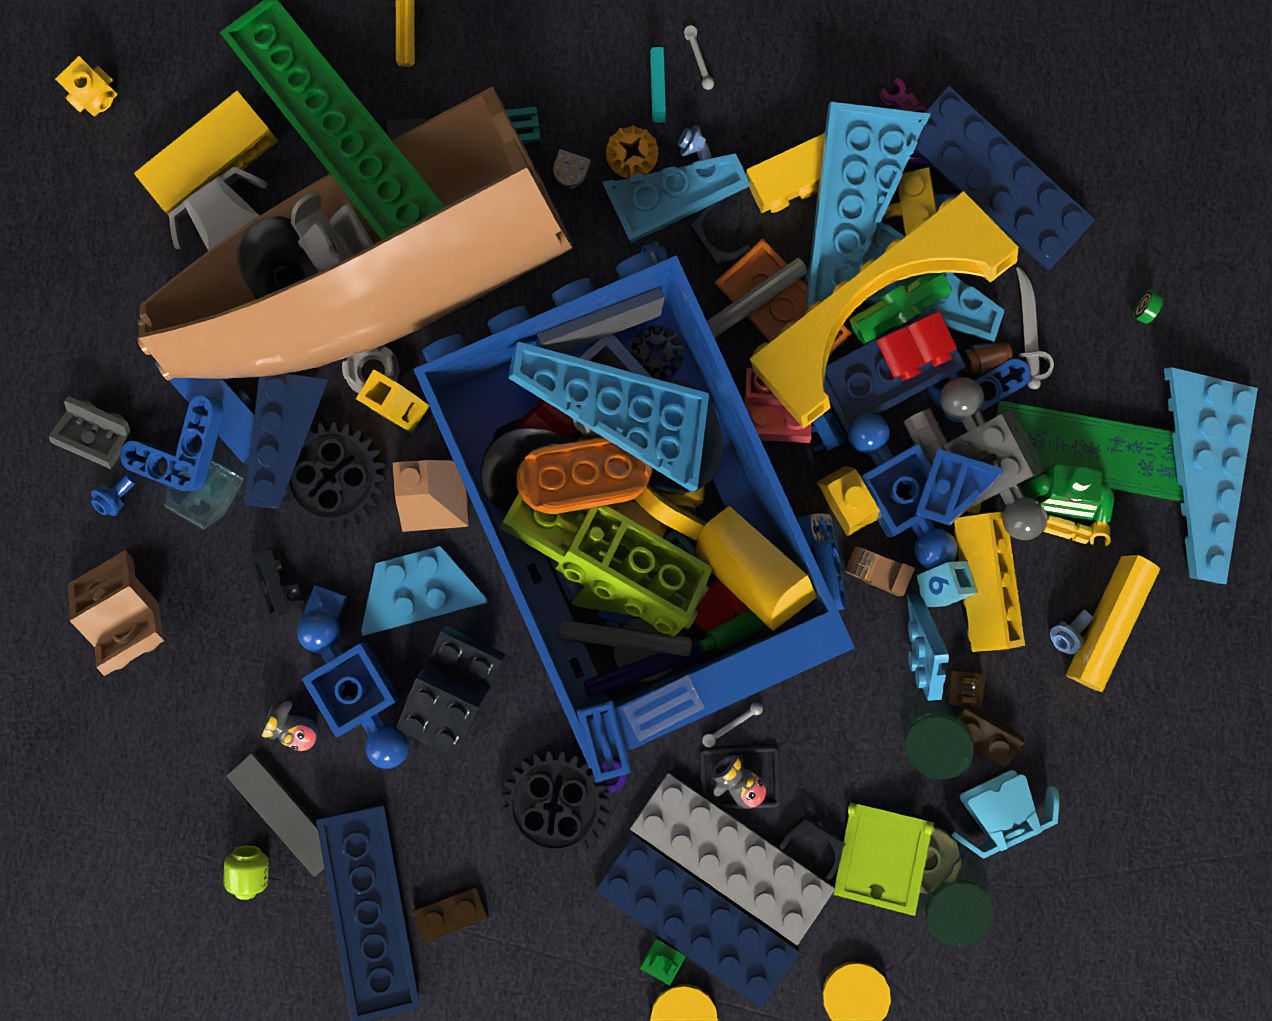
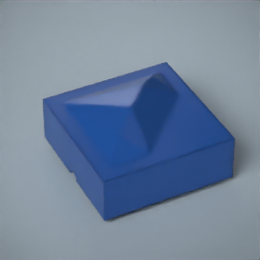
(326, 600)

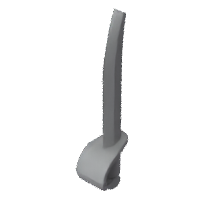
(1032, 351)

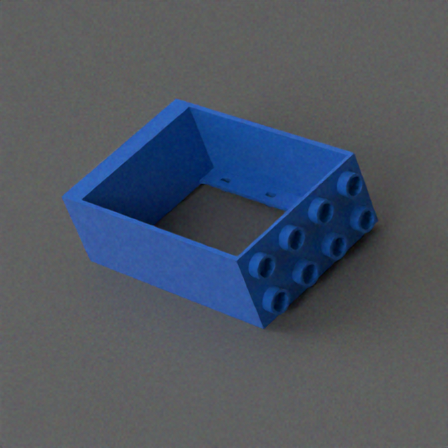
(475, 398)

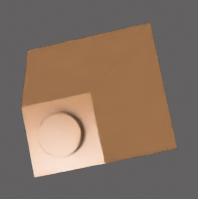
(430, 495)

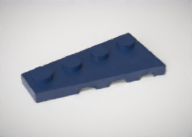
(280, 427)

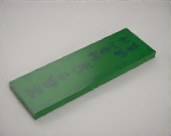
(1127, 454)

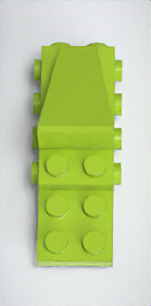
(616, 563)

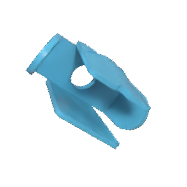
(1006, 810)

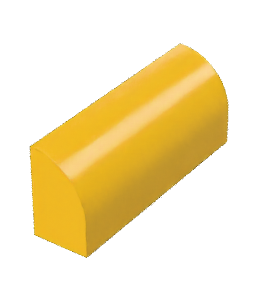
(221, 140)
(754, 568)
(1113, 621)

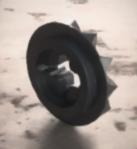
(673, 351)

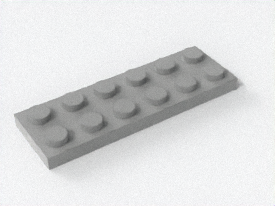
(732, 858)

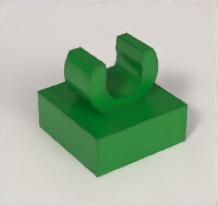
(662, 961)

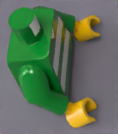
(1074, 494)

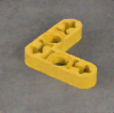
(670, 514)

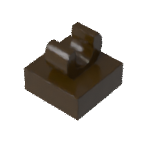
(965, 688)

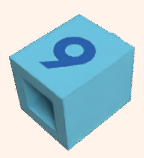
(946, 584)

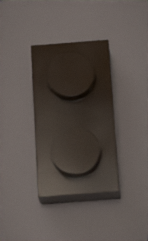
(991, 736)
(450, 914)

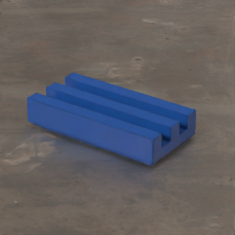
(612, 772)

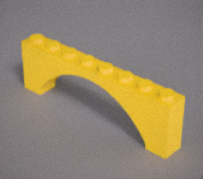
(952, 240)

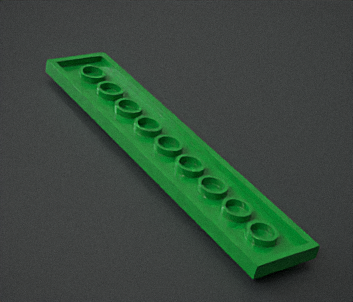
(331, 119)

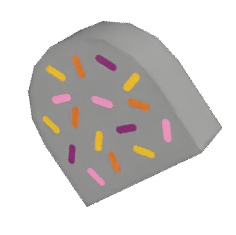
(570, 169)

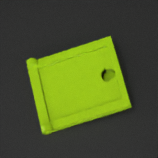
(883, 858)

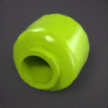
(246, 872)

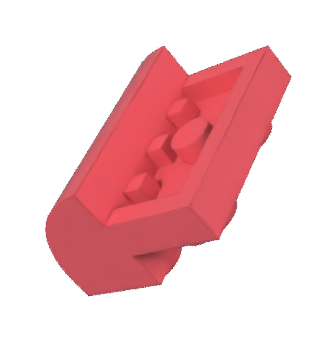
(769, 415)

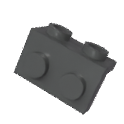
(91, 432)

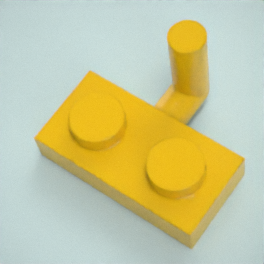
(916, 199)

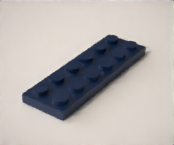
(1000, 180)
(367, 913)
(697, 921)

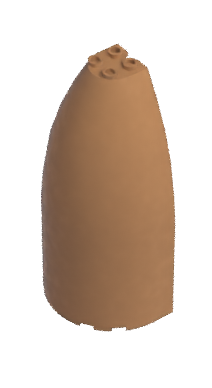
(485, 236)

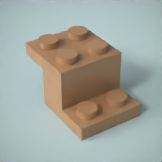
(115, 613)

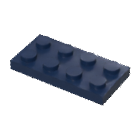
(865, 384)

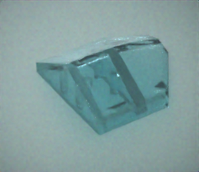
(209, 502)

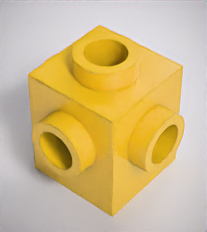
(87, 87)

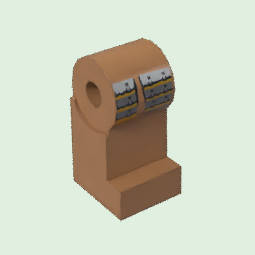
(879, 571)

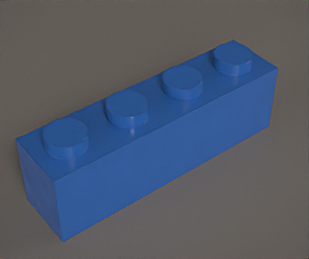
(237, 410)

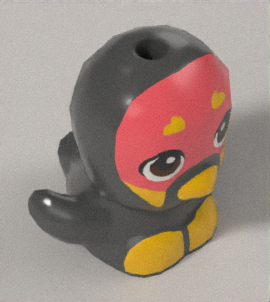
(292, 730)
(742, 783)

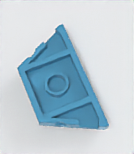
(417, 589)
(927, 649)

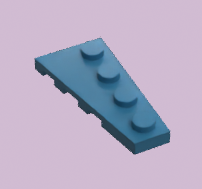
(667, 196)

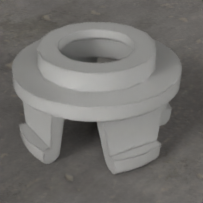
(353, 366)

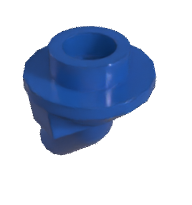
(108, 500)

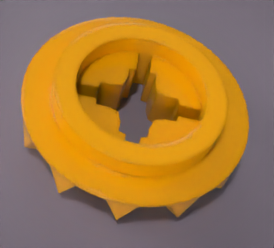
(635, 165)

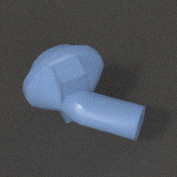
(692, 141)
(1070, 634)

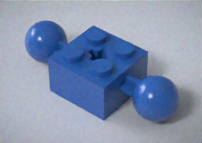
(869, 436)
(319, 633)

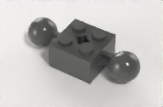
(1003, 435)

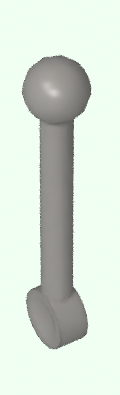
(690, 34)
(710, 739)

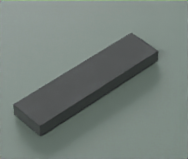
(602, 322)
(279, 811)

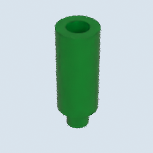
(731, 632)

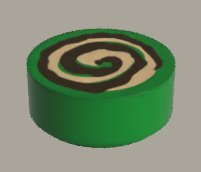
(1148, 306)

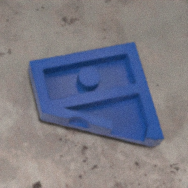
(954, 486)

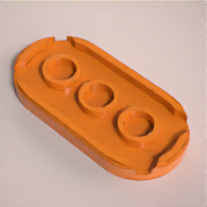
(580, 476)

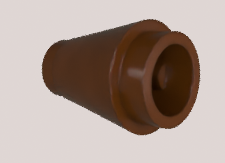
(984, 357)

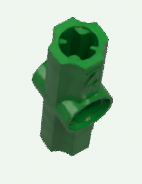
(900, 306)

